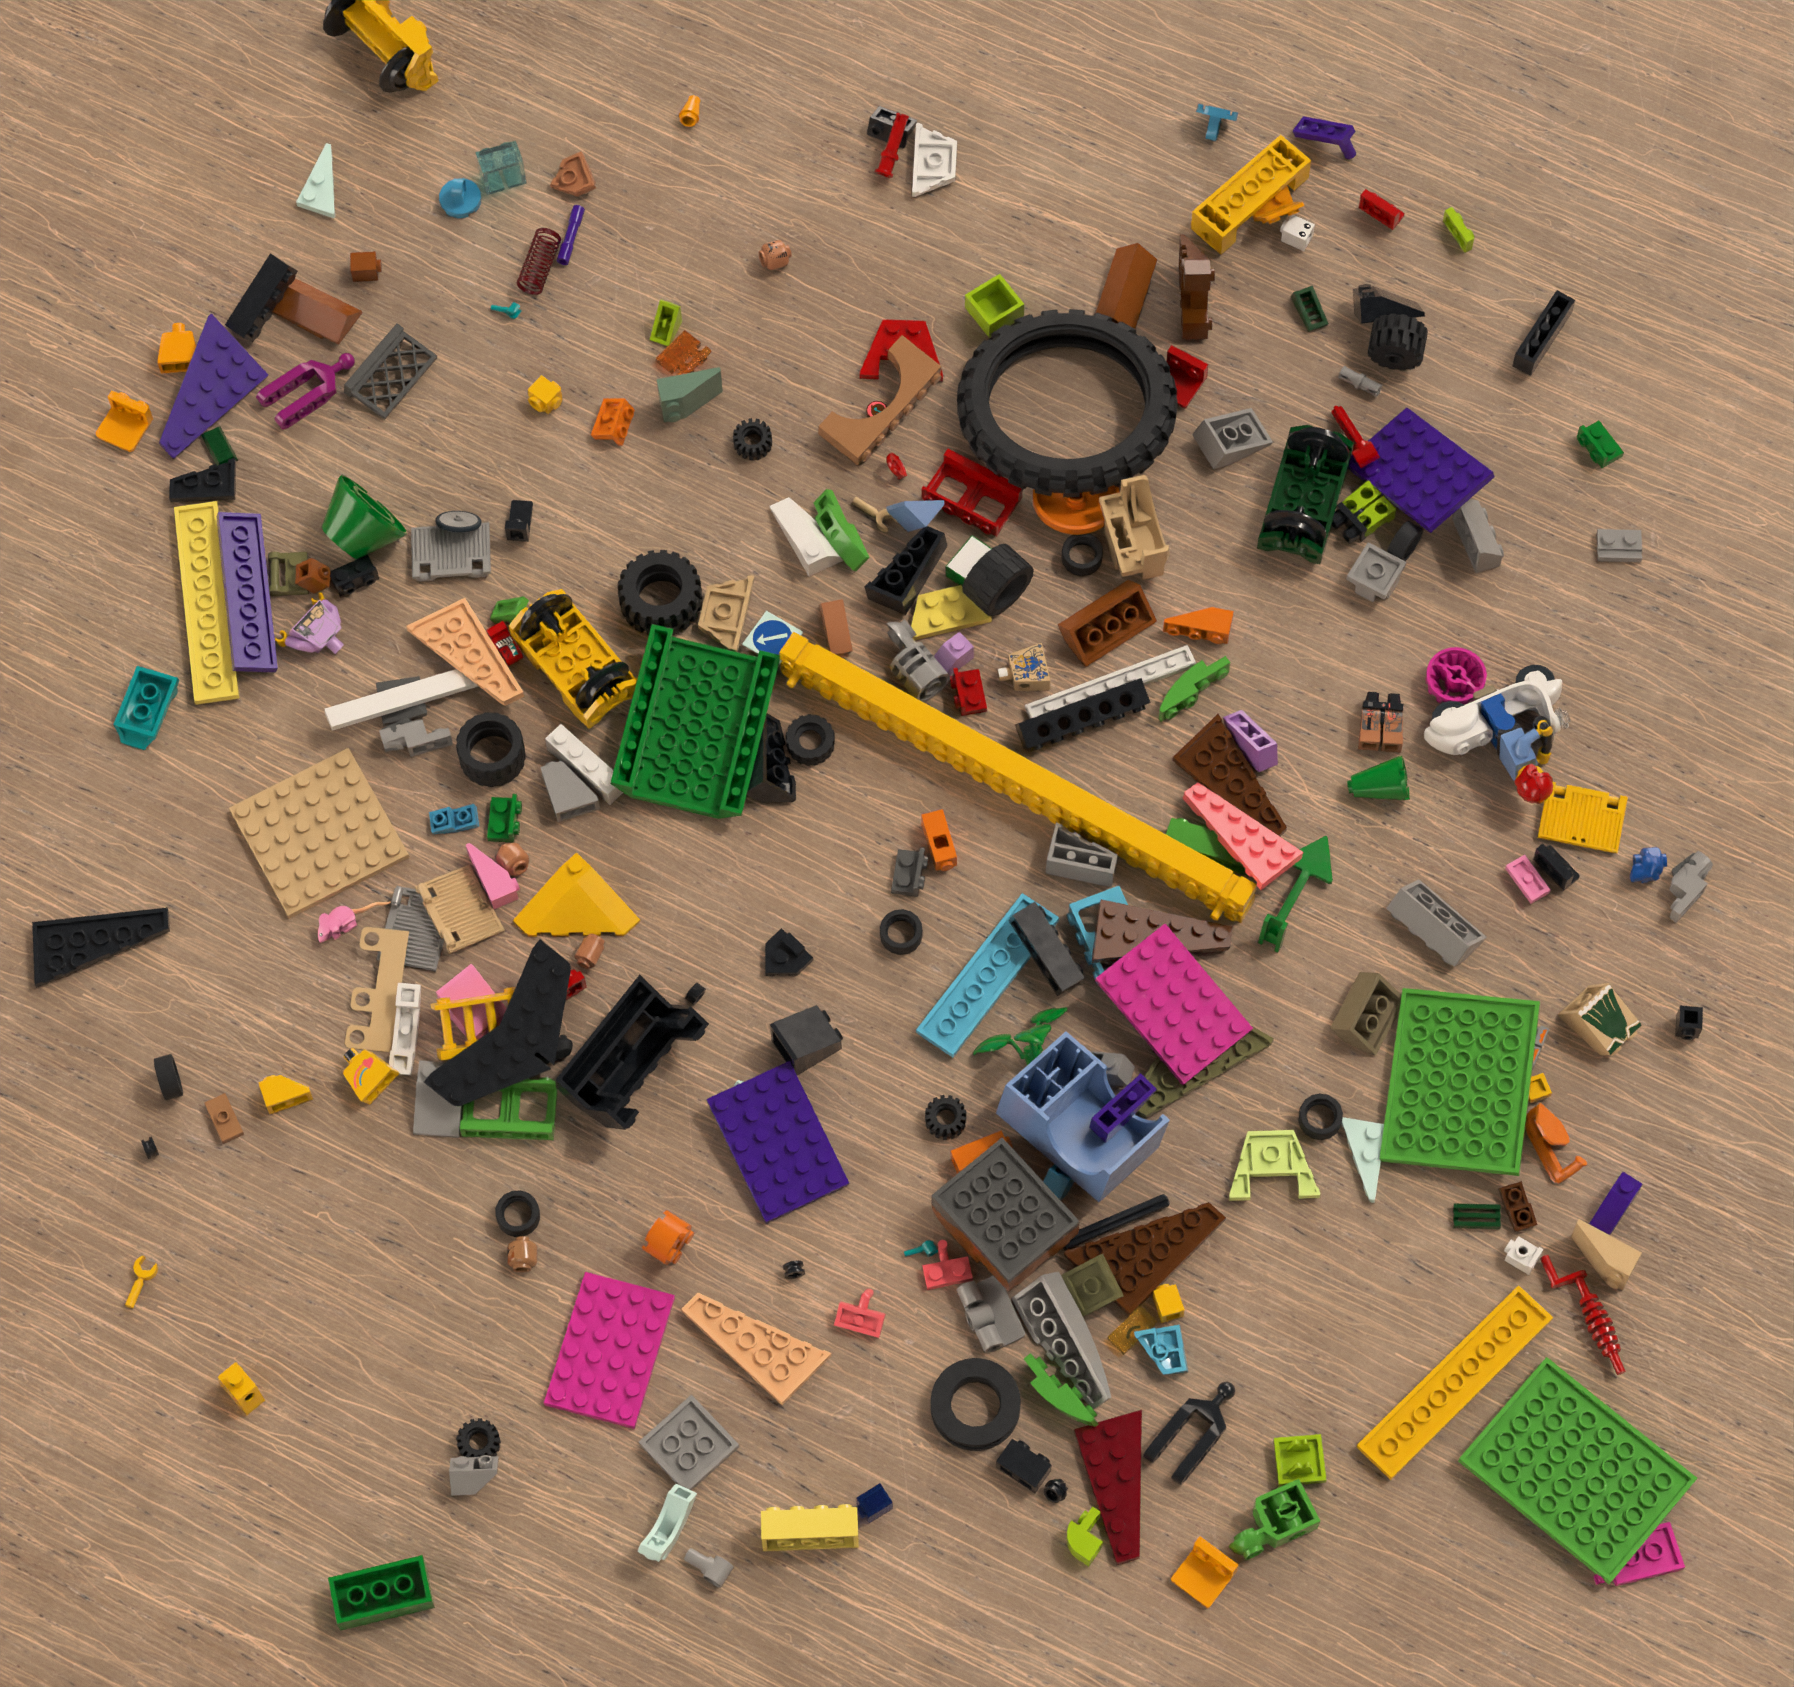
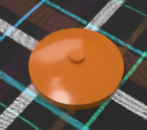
(1072, 514)

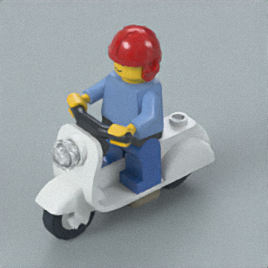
(1490, 717)

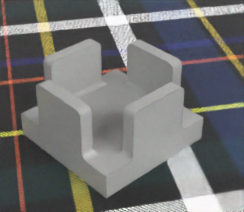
(1376, 573)

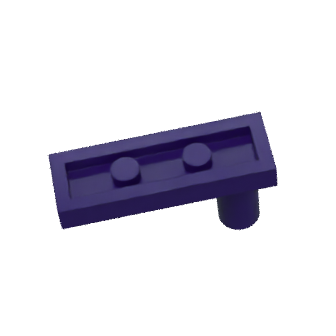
(1327, 132)

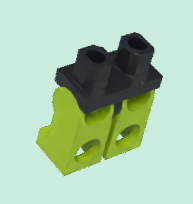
(1363, 513)

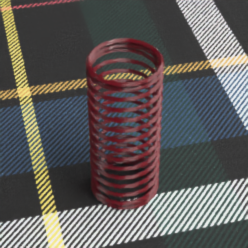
(533, 280)

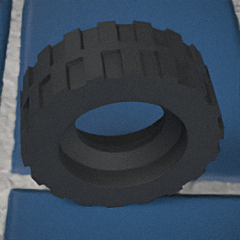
(816, 755)

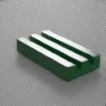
(1477, 1207)

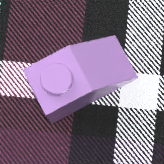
(955, 653)

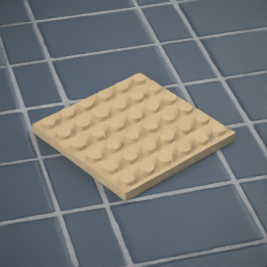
(319, 833)

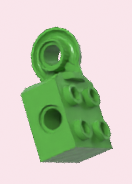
(1279, 1518)

